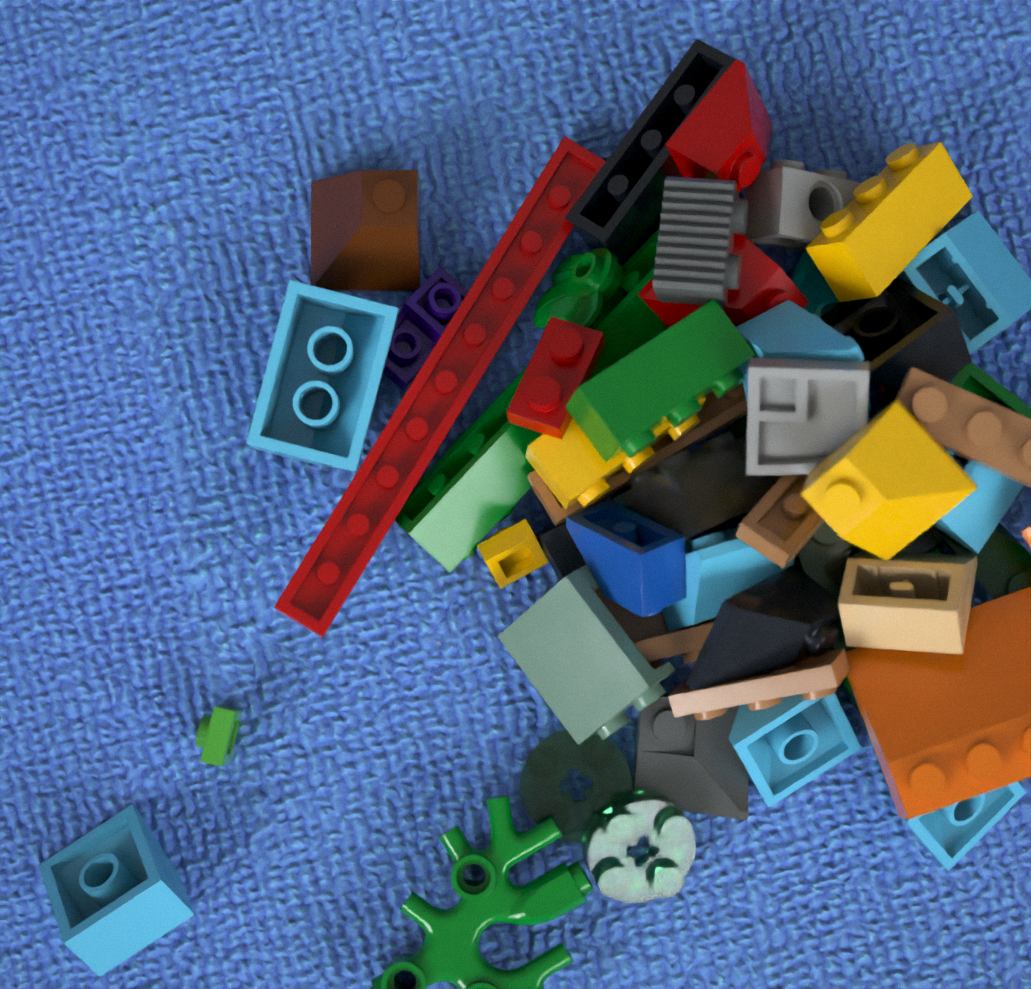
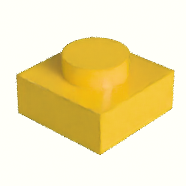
(512, 553)

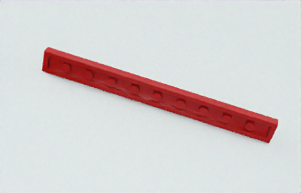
(438, 392)

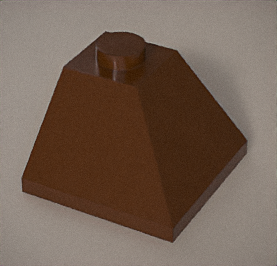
(367, 231)

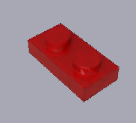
(556, 370)

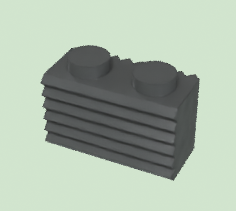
(698, 241)

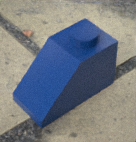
(631, 557)

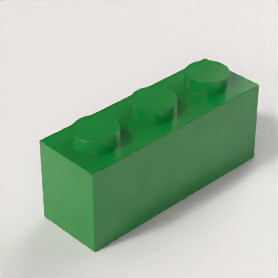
(661, 382)

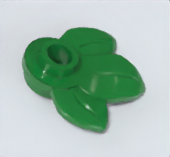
(580, 288)

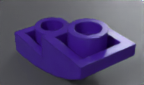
(421, 326)

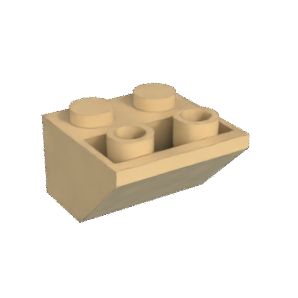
(907, 601)

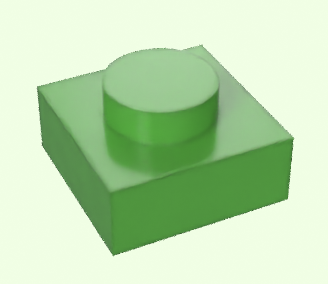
(218, 734)

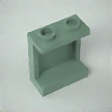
(582, 659)

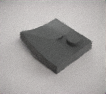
(690, 761)

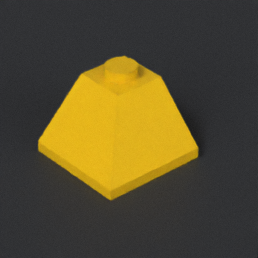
(887, 483)

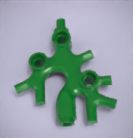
(453, 934)

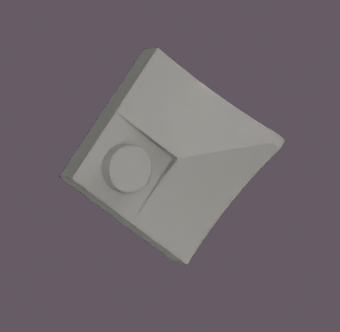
(802, 412)

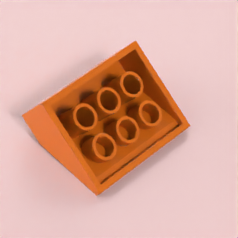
(947, 719)

